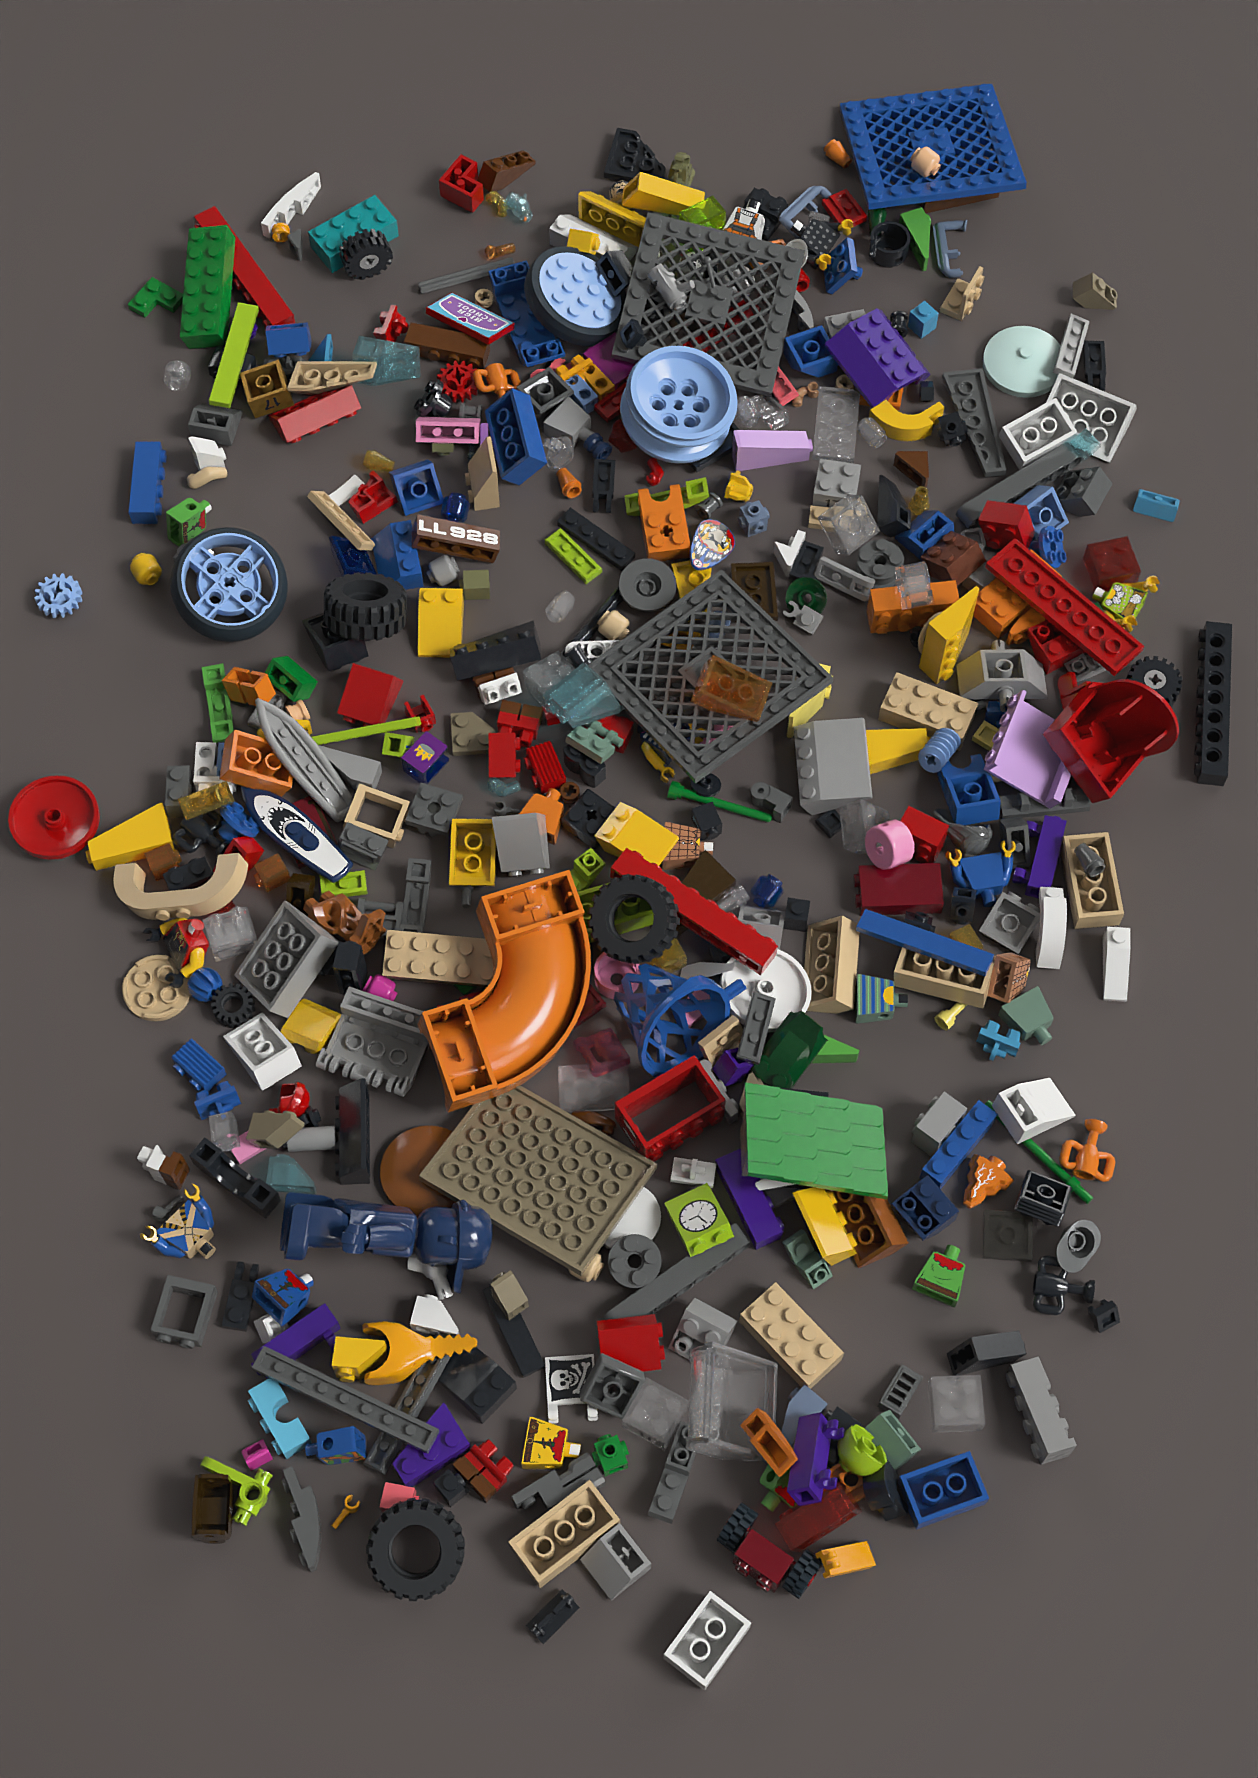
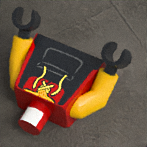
(185, 944)

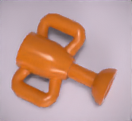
(496, 379)
(1088, 1156)

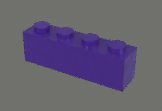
(749, 1202)

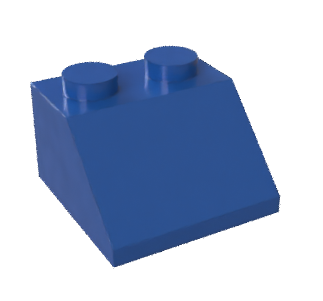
(416, 487)

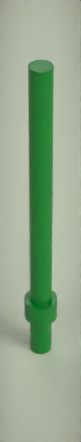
(1052, 1165)

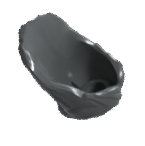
(969, 838)

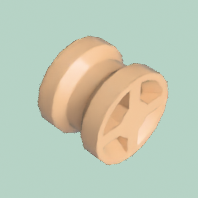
(298, 711)

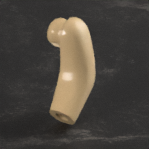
(206, 475)

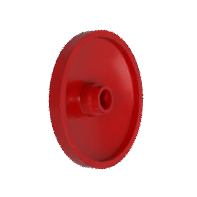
(54, 817)

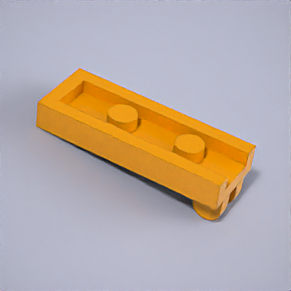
(846, 1559)

